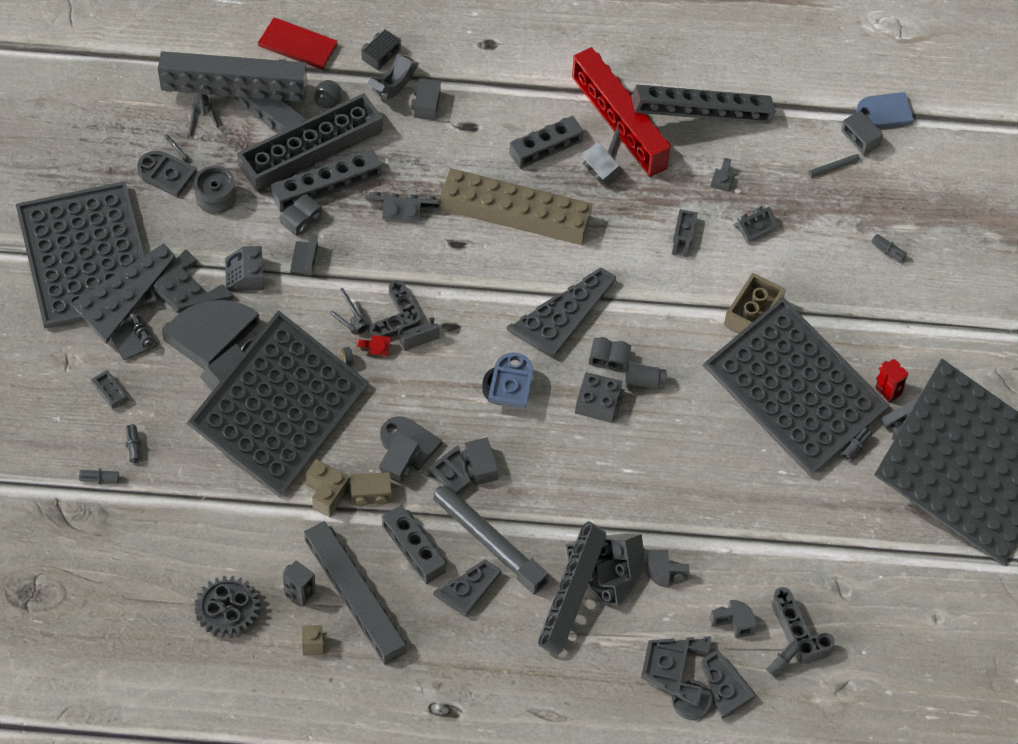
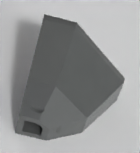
(616, 567)

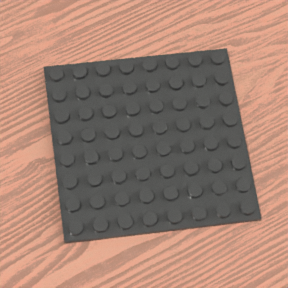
(960, 460)

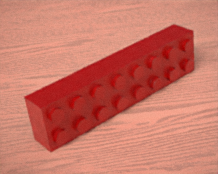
(617, 109)

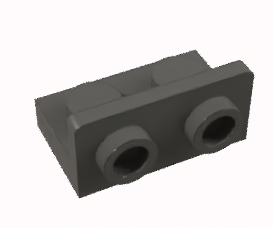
(756, 224)

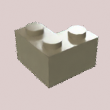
(329, 485)

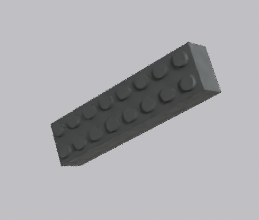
(232, 76)
(310, 142)

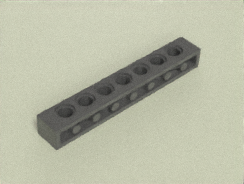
(703, 104)

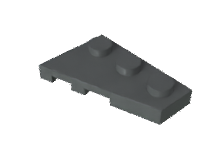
(469, 588)
(725, 684)

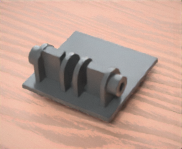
(133, 337)

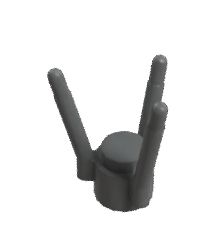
(201, 105)
(358, 321)

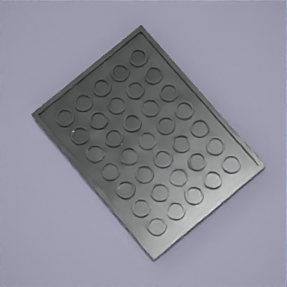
(78, 244)
(796, 386)
(278, 403)

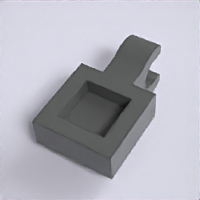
(722, 178)

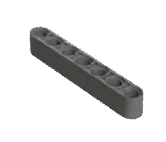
(572, 588)

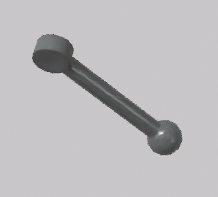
(185, 157)

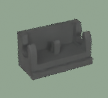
(418, 335)

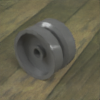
(215, 189)

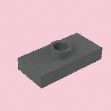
(109, 389)

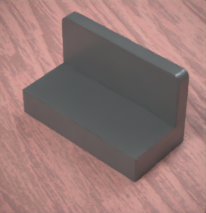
(304, 257)

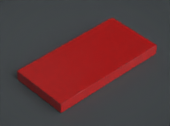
(298, 43)

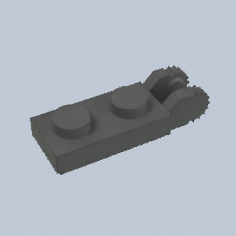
(684, 230)

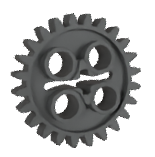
(227, 606)

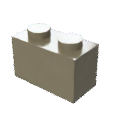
(370, 488)

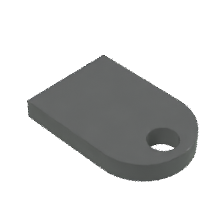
(166, 172)
(427, 441)

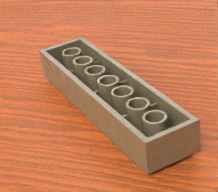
(515, 206)

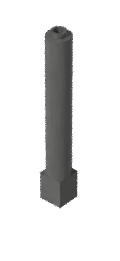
(528, 571)

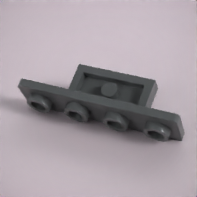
(402, 208)

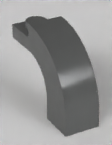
(395, 78)

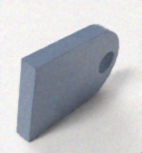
(887, 110)
(511, 383)

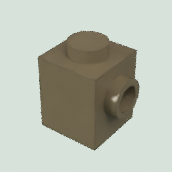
(313, 639)

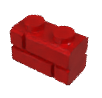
(891, 380)

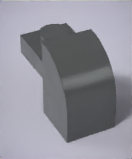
(661, 571)
(738, 615)

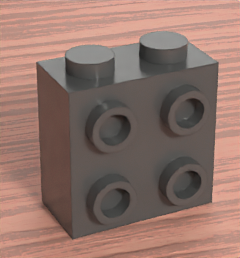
(599, 397)

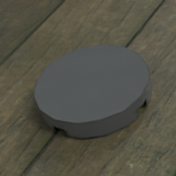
(690, 711)

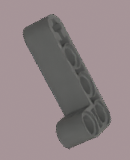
(797, 624)

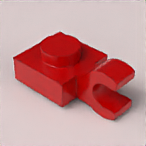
(378, 345)

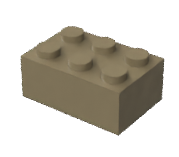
(752, 301)

